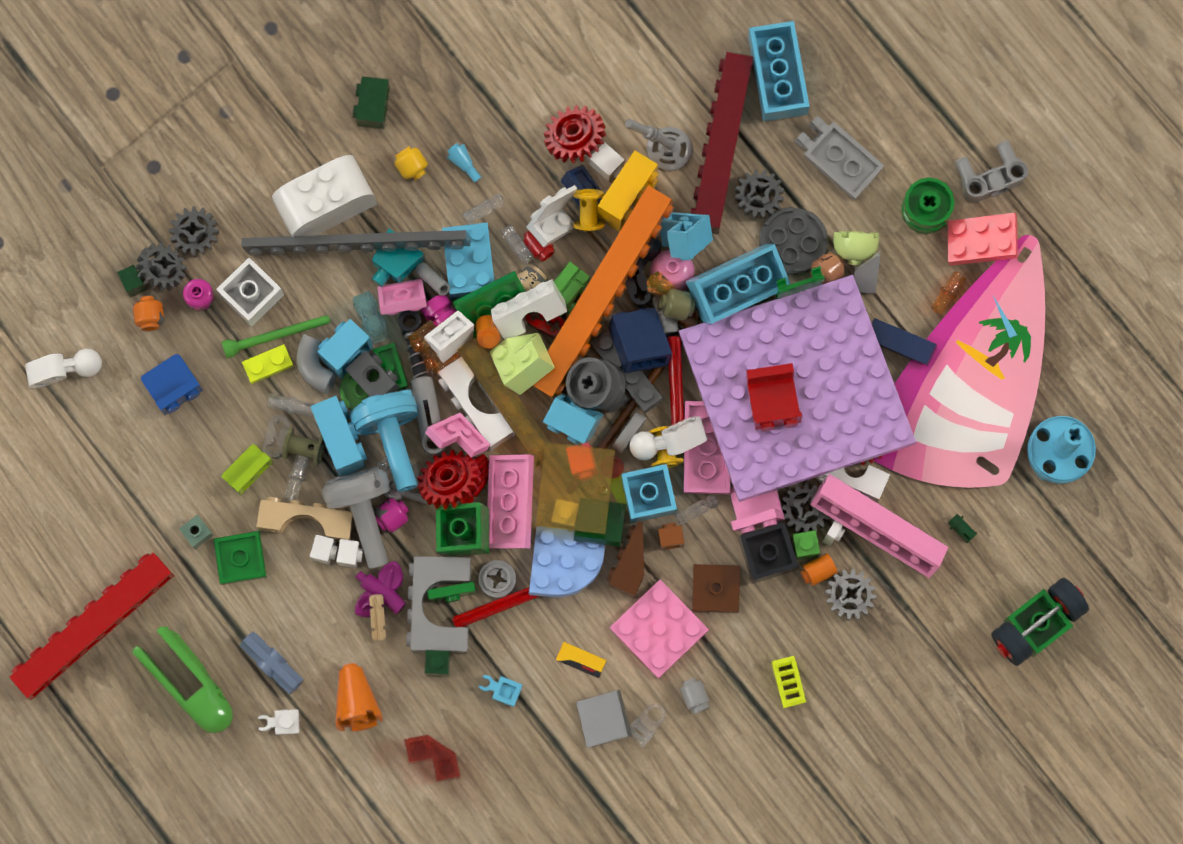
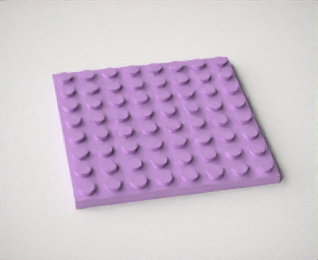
(838, 379)

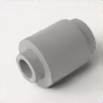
(695, 696)

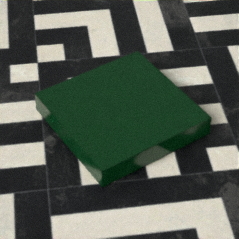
(614, 528)

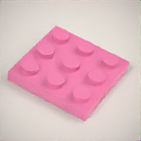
(659, 629)

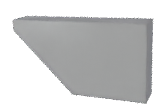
(867, 273)

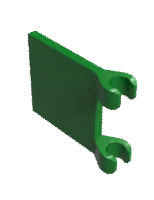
(785, 290)

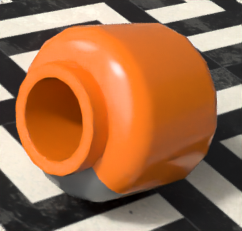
(148, 313)

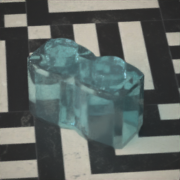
(369, 315)

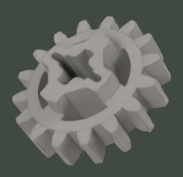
(857, 602)

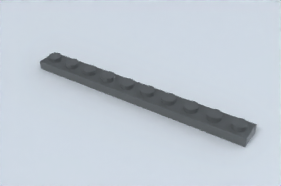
(364, 242)

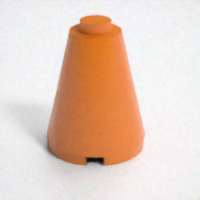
(355, 700)

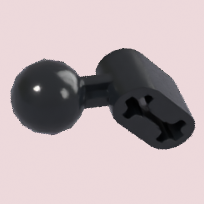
(655, 249)

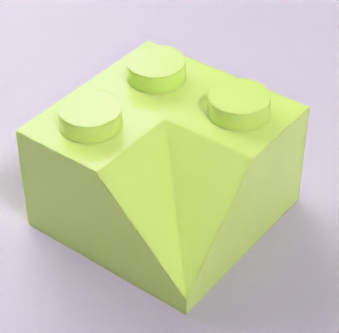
(522, 361)

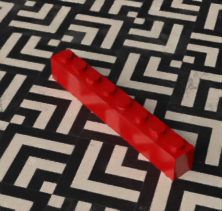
(91, 626)

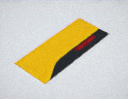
(581, 659)

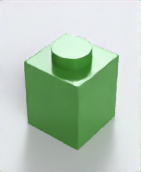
(805, 545)

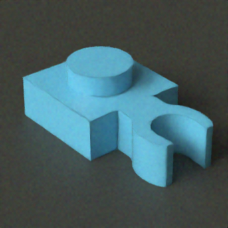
(504, 690)

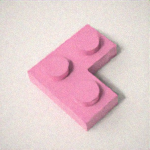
(458, 430)

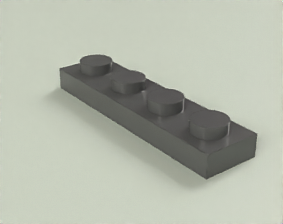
(636, 382)

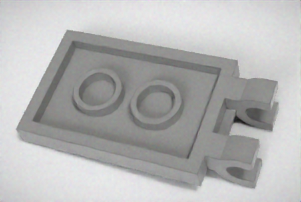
(839, 157)

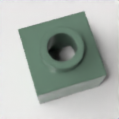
(201, 537)

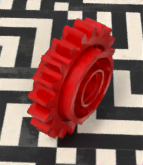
(574, 134)
(449, 479)

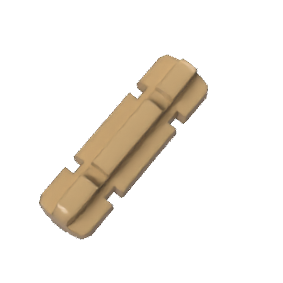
(377, 617)

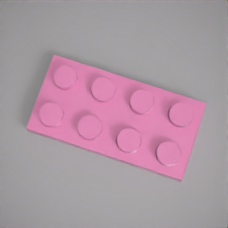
(704, 464)
(510, 501)

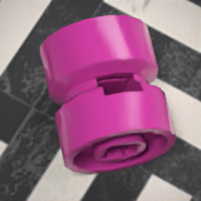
(438, 309)

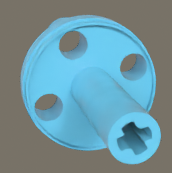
(384, 415)
(1065, 442)

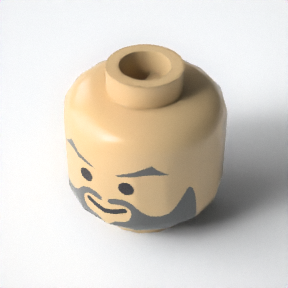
(531, 277)

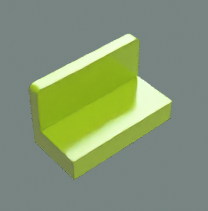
(247, 469)

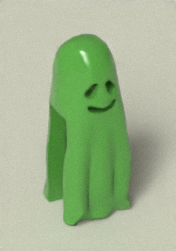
(208, 705)

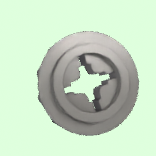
(491, 569)

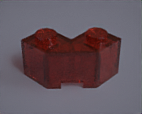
(425, 749)

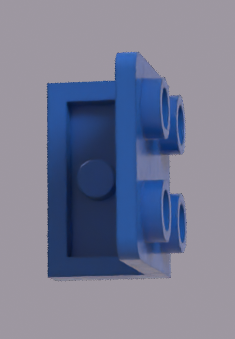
(171, 384)

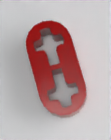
(542, 326)

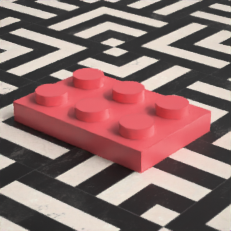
(982, 239)

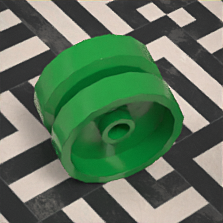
(935, 216)

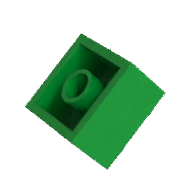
(462, 530)

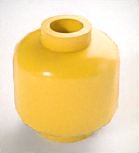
(411, 163)

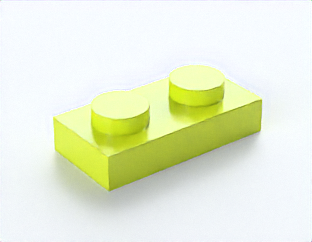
(267, 364)

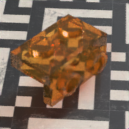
(420, 345)

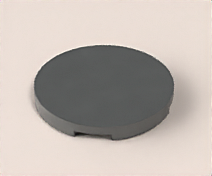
(797, 237)

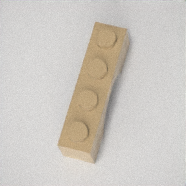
(276, 516)

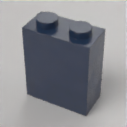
(639, 340)

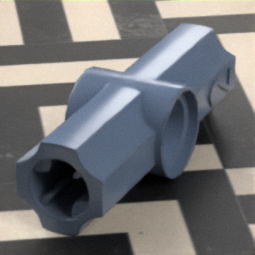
(271, 662)

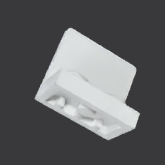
(551, 220)

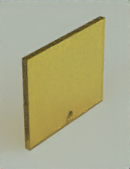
(575, 488)

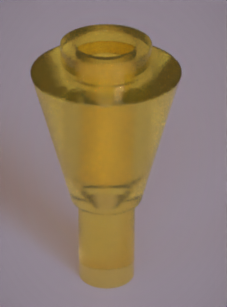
(659, 284)

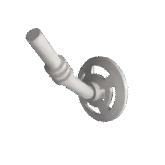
(666, 146)

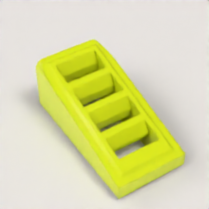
(794, 670)

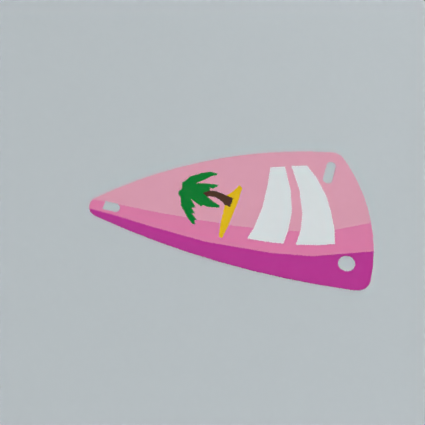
(979, 381)

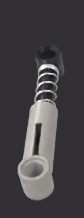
(421, 384)

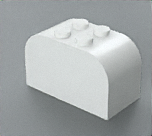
(324, 197)

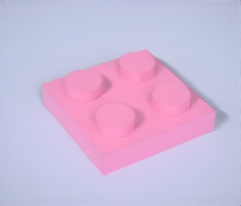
(401, 297)

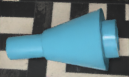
(461, 158)

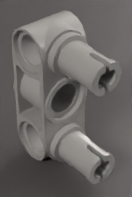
(994, 180)

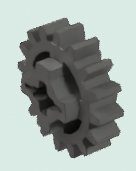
(755, 186)
(193, 222)
(161, 267)
(796, 505)

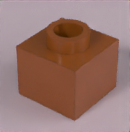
(670, 536)

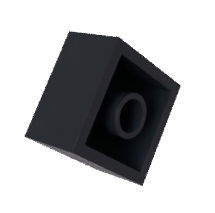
(768, 553)

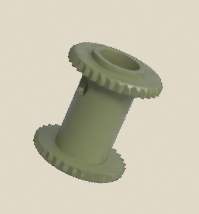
(301, 446)

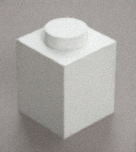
(607, 162)

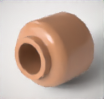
(831, 267)

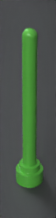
(233, 347)

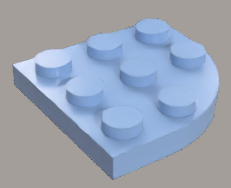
(562, 564)

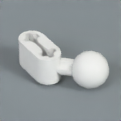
(54, 367)
(675, 439)

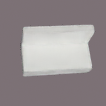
(450, 335)

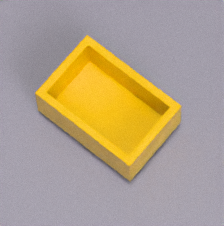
(627, 190)

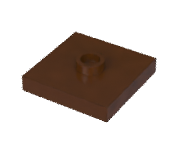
(716, 588)

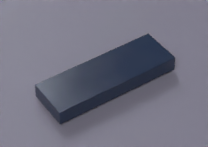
(903, 342)

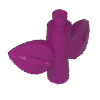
(389, 579)

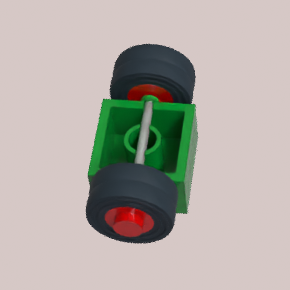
(1040, 621)

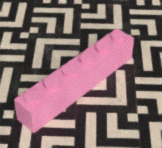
(879, 526)

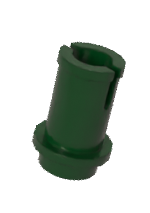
(962, 528)

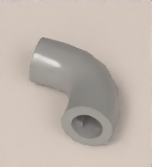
(310, 366)

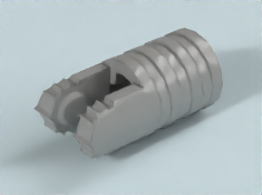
(669, 325)

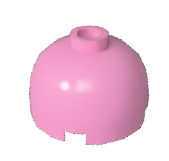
(674, 269)

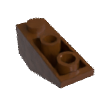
(630, 569)

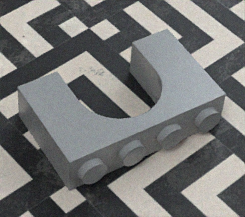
(427, 574)

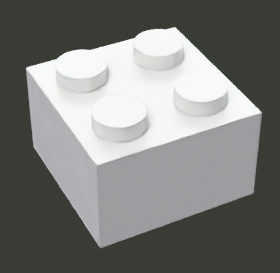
(250, 292)

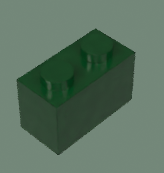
(372, 102)

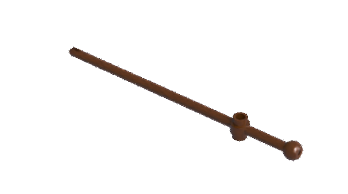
(652, 377)

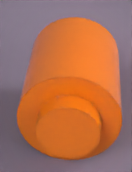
(487, 333)
(818, 570)

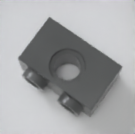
(362, 368)

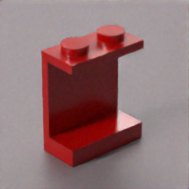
(773, 397)

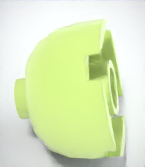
(855, 245)

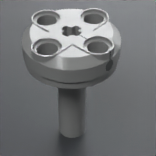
(357, 491)

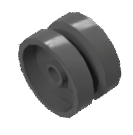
(595, 383)

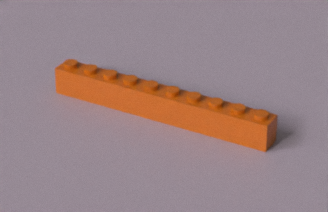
(605, 287)

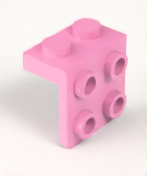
(756, 512)

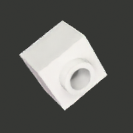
(323, 549)
(349, 553)

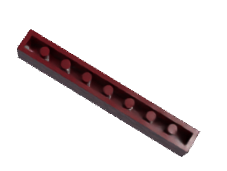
(723, 137)

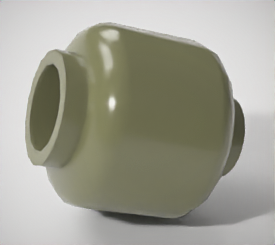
(677, 304)

